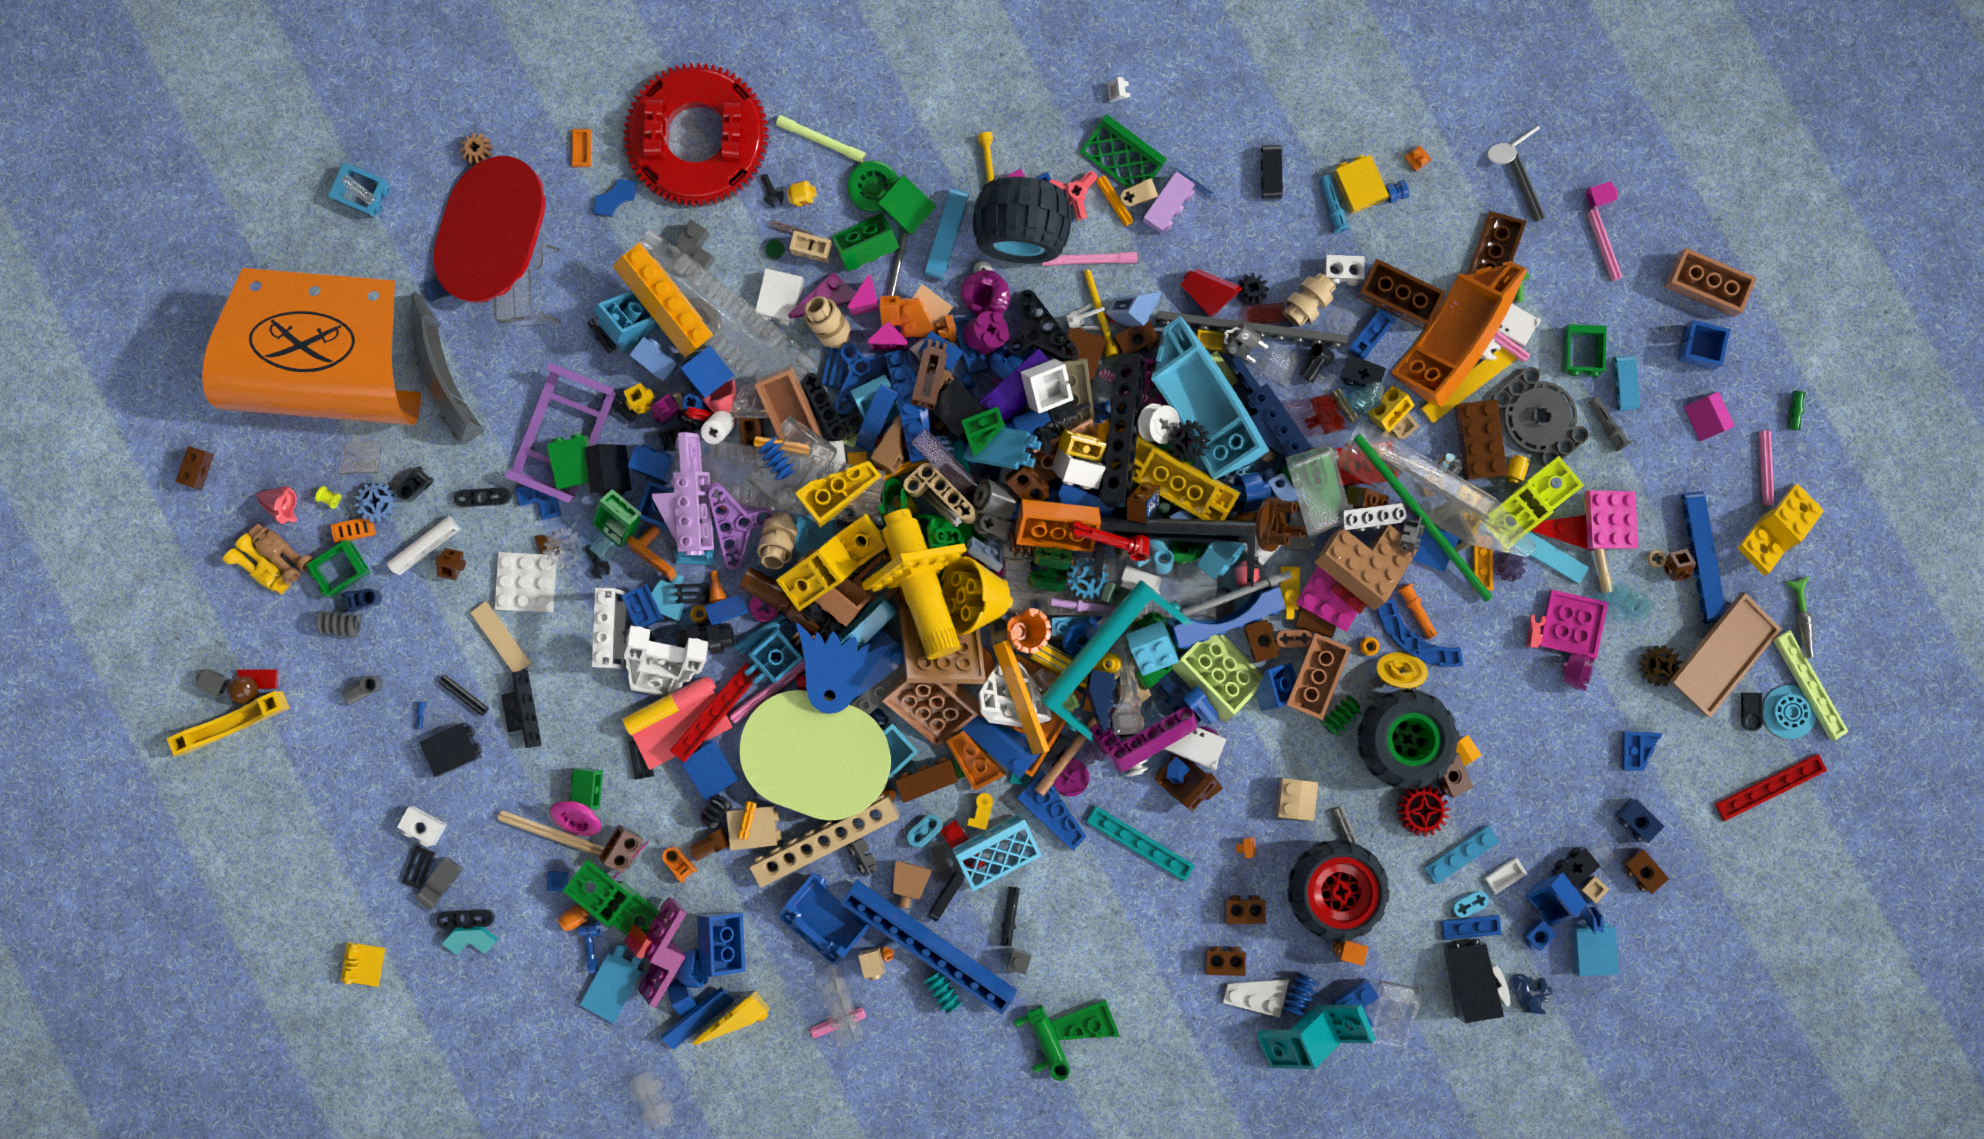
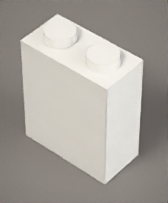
(779, 295)

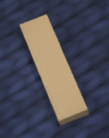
(500, 637)

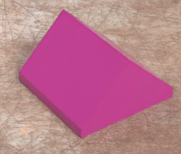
(864, 299)
(888, 339)
(1709, 416)

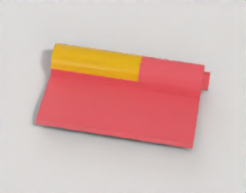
(667, 719)

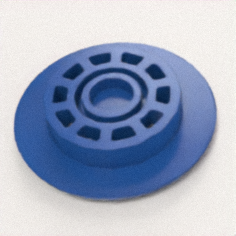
(1003, 366)

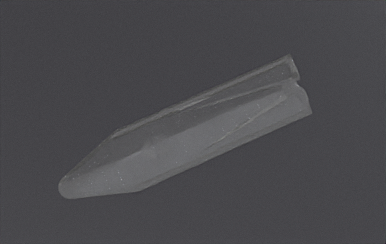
(1440, 493)

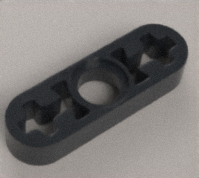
(468, 492)
(946, 896)
(451, 914)

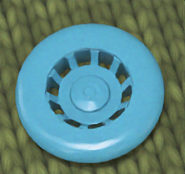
(1790, 712)

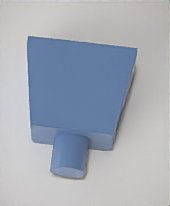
(1280, 486)

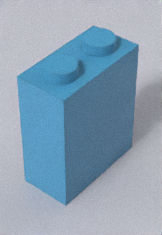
(1594, 952)

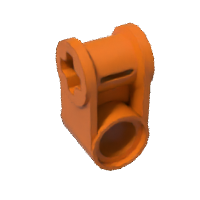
(680, 864)

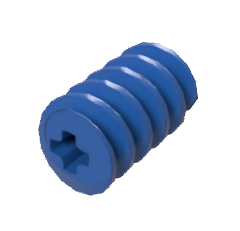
(776, 460)
(1301, 994)

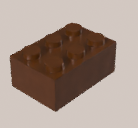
(926, 779)

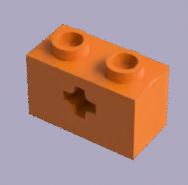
(1350, 951)

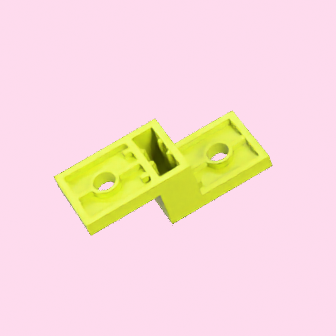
(1537, 498)

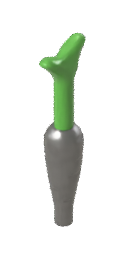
(1803, 618)

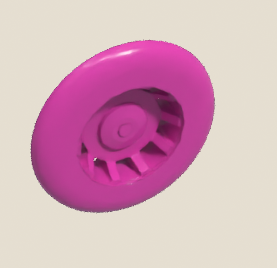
(575, 818)

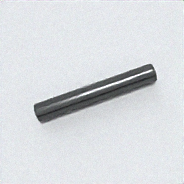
(1527, 189)

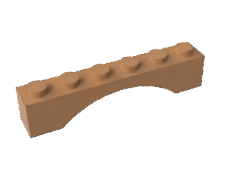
(890, 452)

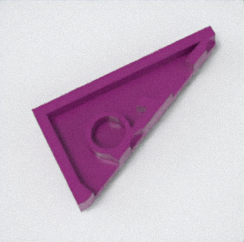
(830, 288)

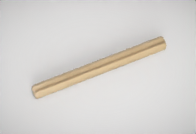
(550, 833)

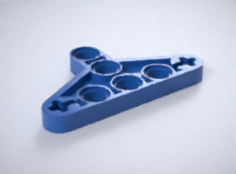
(855, 379)

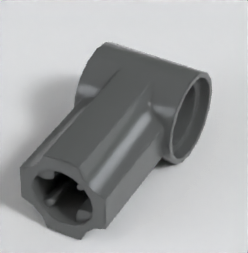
(361, 689)

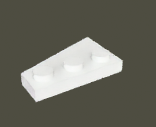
(1258, 996)

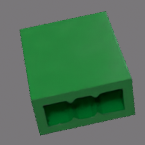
(905, 204)
(569, 460)

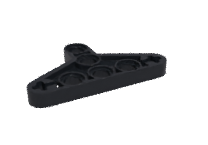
(1045, 338)

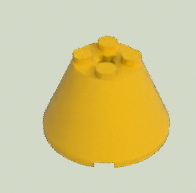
(973, 595)

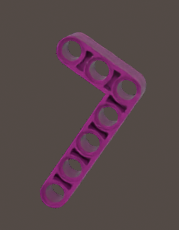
(1147, 742)

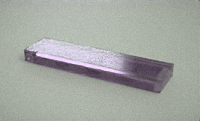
(944, 462)

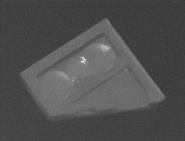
(748, 403)

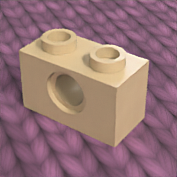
(872, 963)

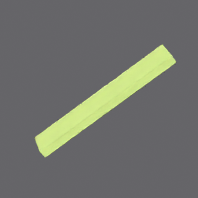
(1810, 685)

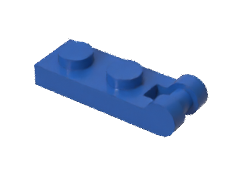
(1372, 334)

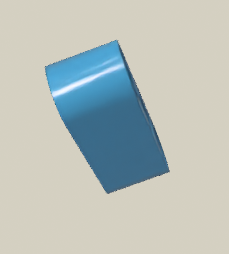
(1626, 382)

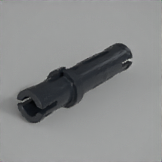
(1010, 916)

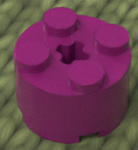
(986, 332)

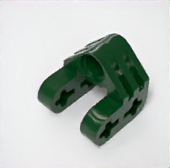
(1056, 576)

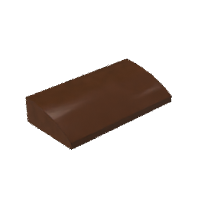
(1498, 241)

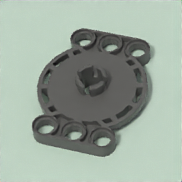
(1523, 416)

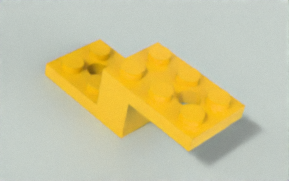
(1780, 529)

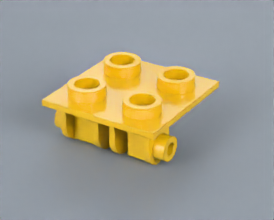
(362, 964)

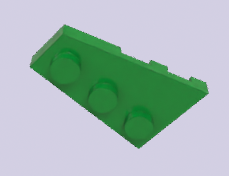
(1087, 1022)

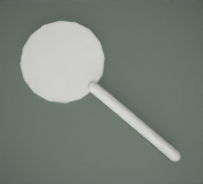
(1505, 152)

